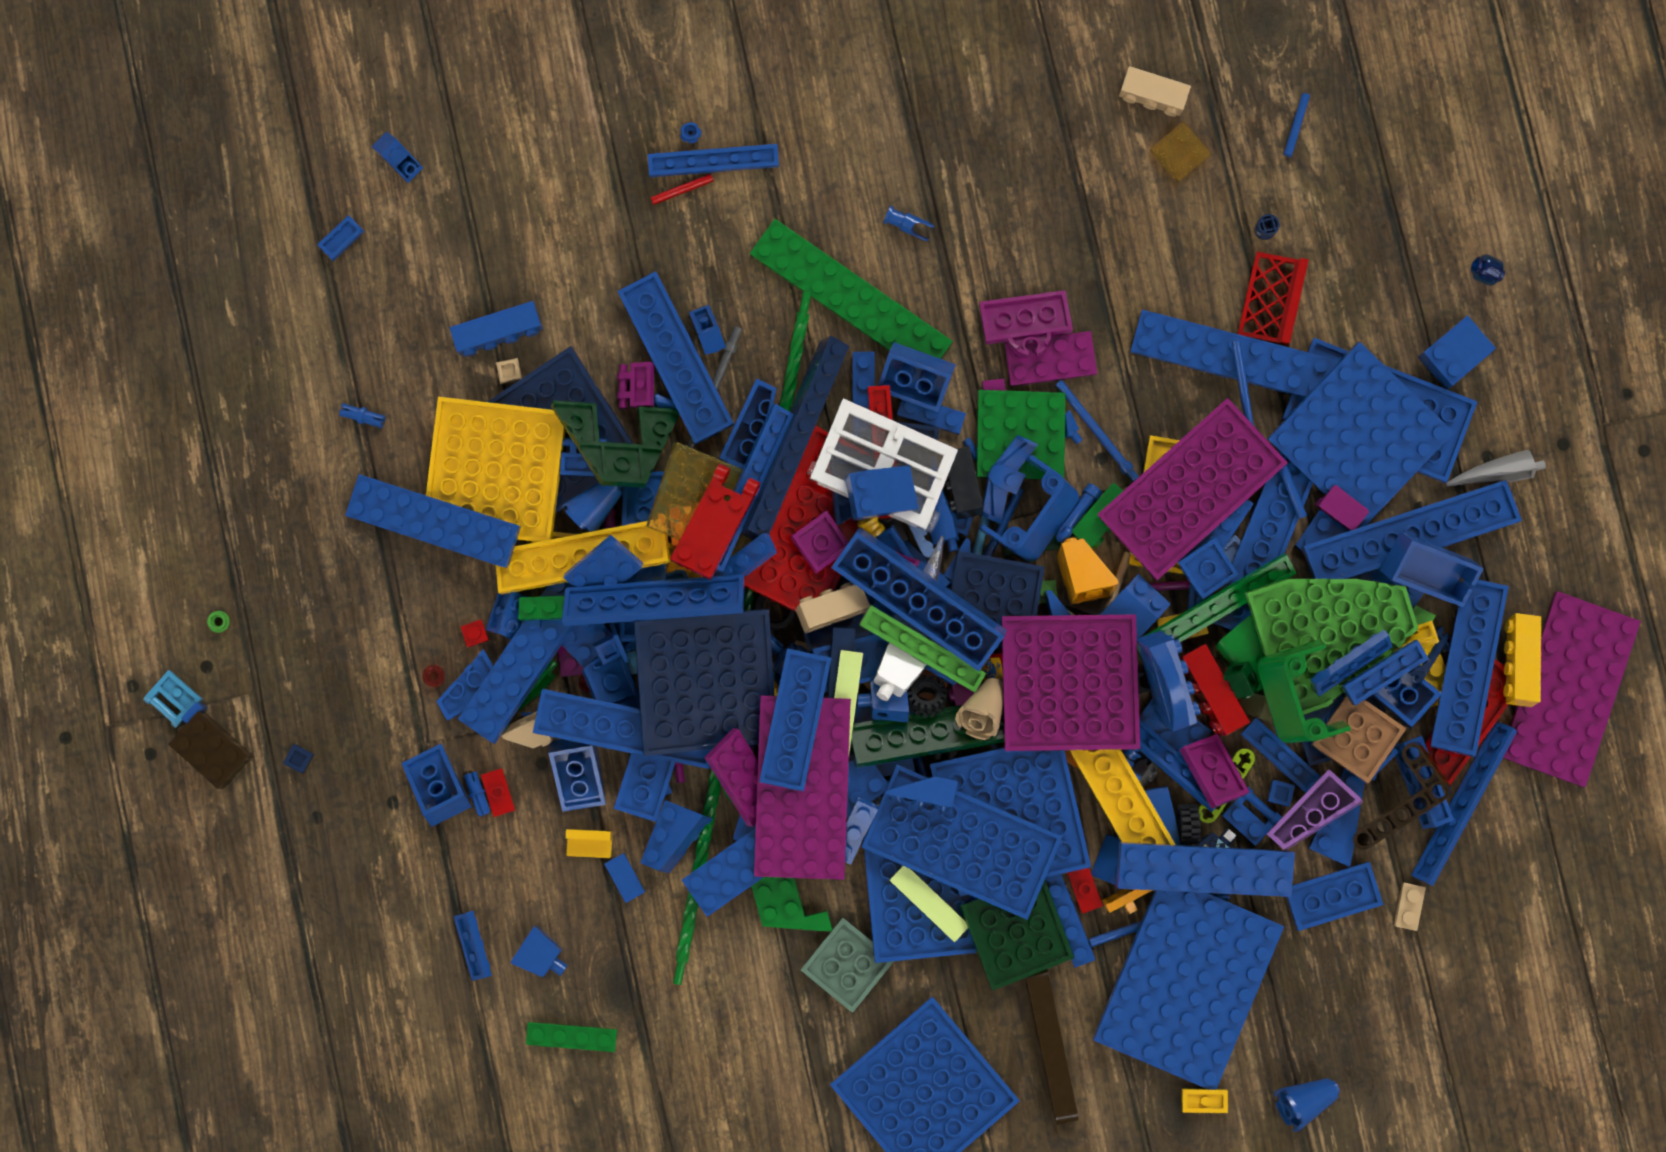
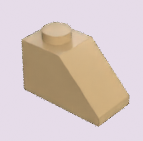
(522, 733)

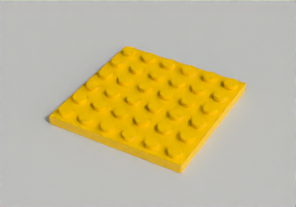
(498, 462)

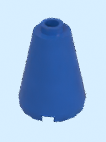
(592, 506)
(1305, 1101)

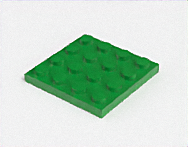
(1021, 413)

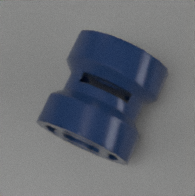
(1265, 231)

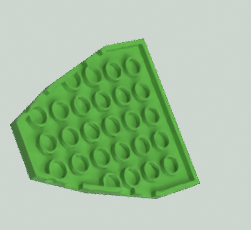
(1336, 613)

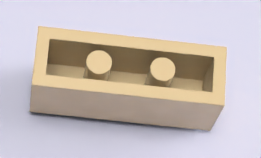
(1154, 91)
(831, 607)

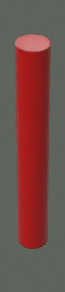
(682, 189)

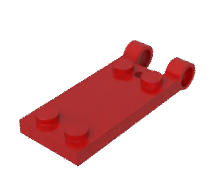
(713, 525)

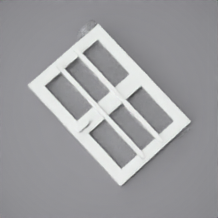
(869, 441)

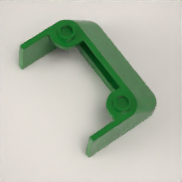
(1282, 699)

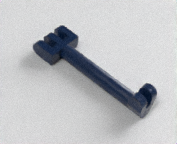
(1443, 645)

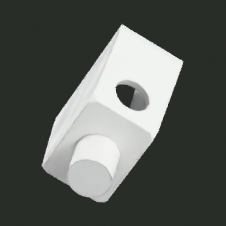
(896, 672)

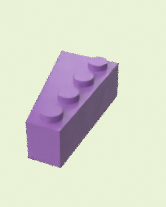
(1317, 808)

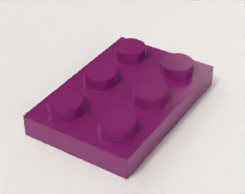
(1214, 771)

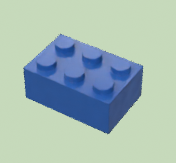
(916, 376)

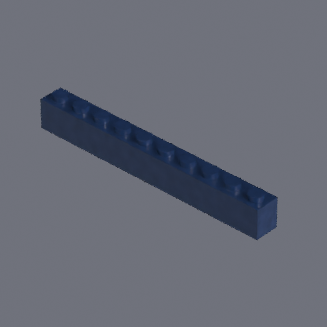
(806, 412)

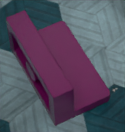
(1342, 508)

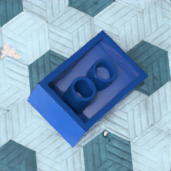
(1456, 352)
(881, 492)
(1138, 599)
(1408, 699)
(577, 774)
(436, 785)

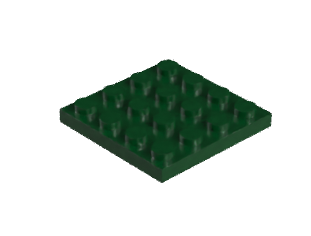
(1014, 946)

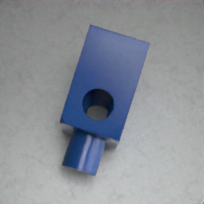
(892, 710)
(539, 954)

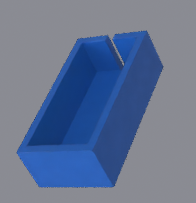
(1431, 569)

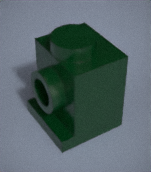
(1241, 679)

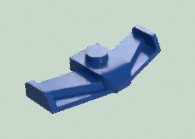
(1005, 477)

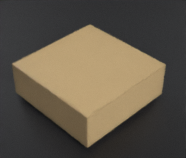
(509, 371)

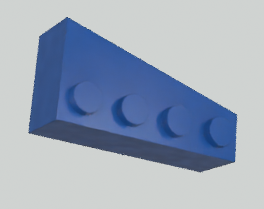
(748, 423)

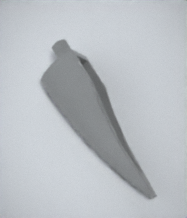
(1510, 468)

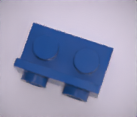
(505, 614)

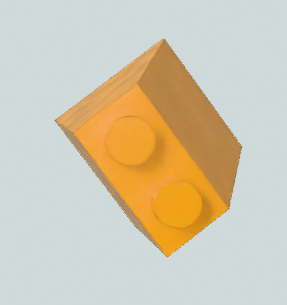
(1084, 572)

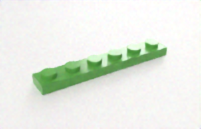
(921, 648)

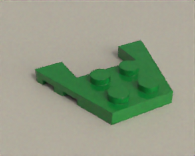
(782, 907)

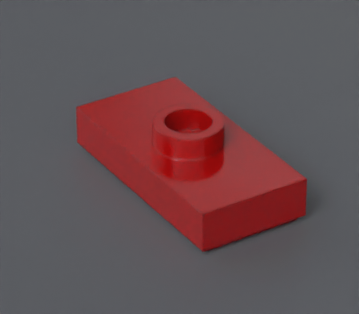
(498, 792)
(1084, 890)

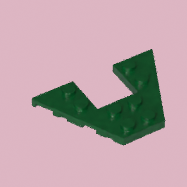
(617, 462)

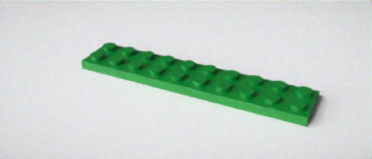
(845, 292)

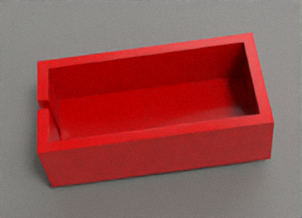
(1213, 692)

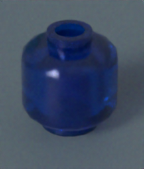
(1487, 270)

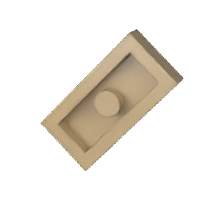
(1409, 906)

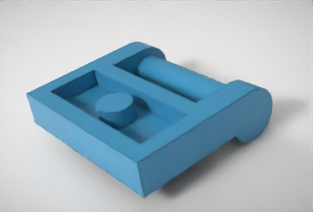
(177, 693)

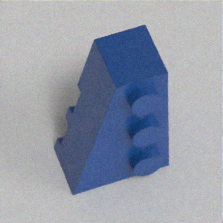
(672, 836)

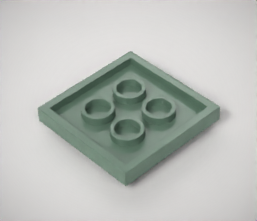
(845, 965)

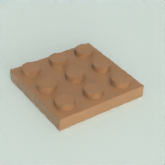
(1368, 741)

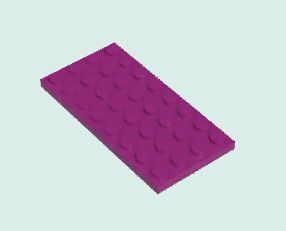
(1192, 489)
(1580, 676)
(806, 830)

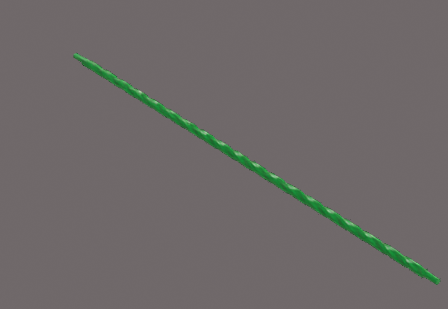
(750, 596)

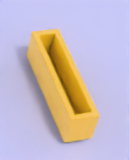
(1523, 660)

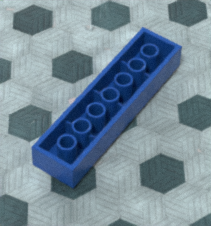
(919, 599)

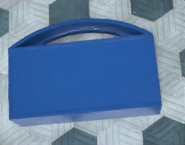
(1167, 680)

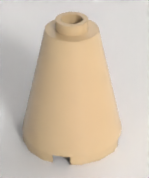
(983, 710)

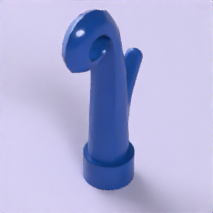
(1089, 495)

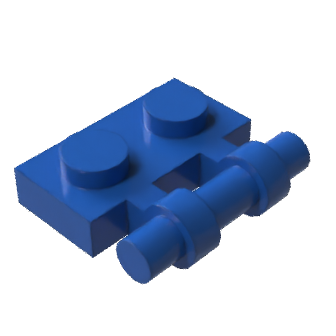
(573, 462)

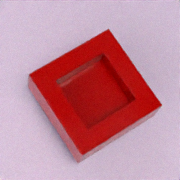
(474, 633)

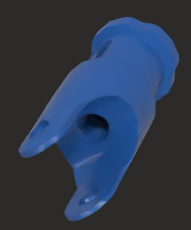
(905, 222)

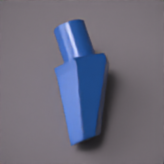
(663, 402)
(1071, 428)

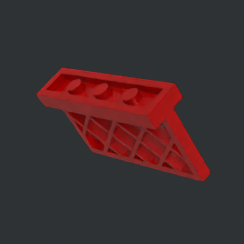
(1292, 298)

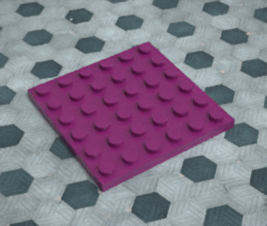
(1070, 683)

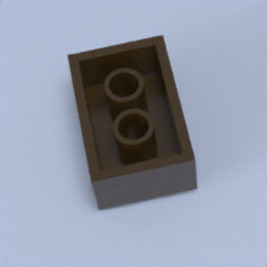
(211, 750)

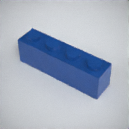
(496, 329)

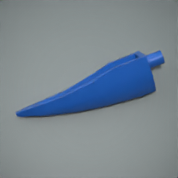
(945, 525)

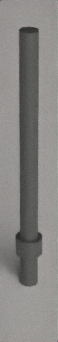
(730, 349)

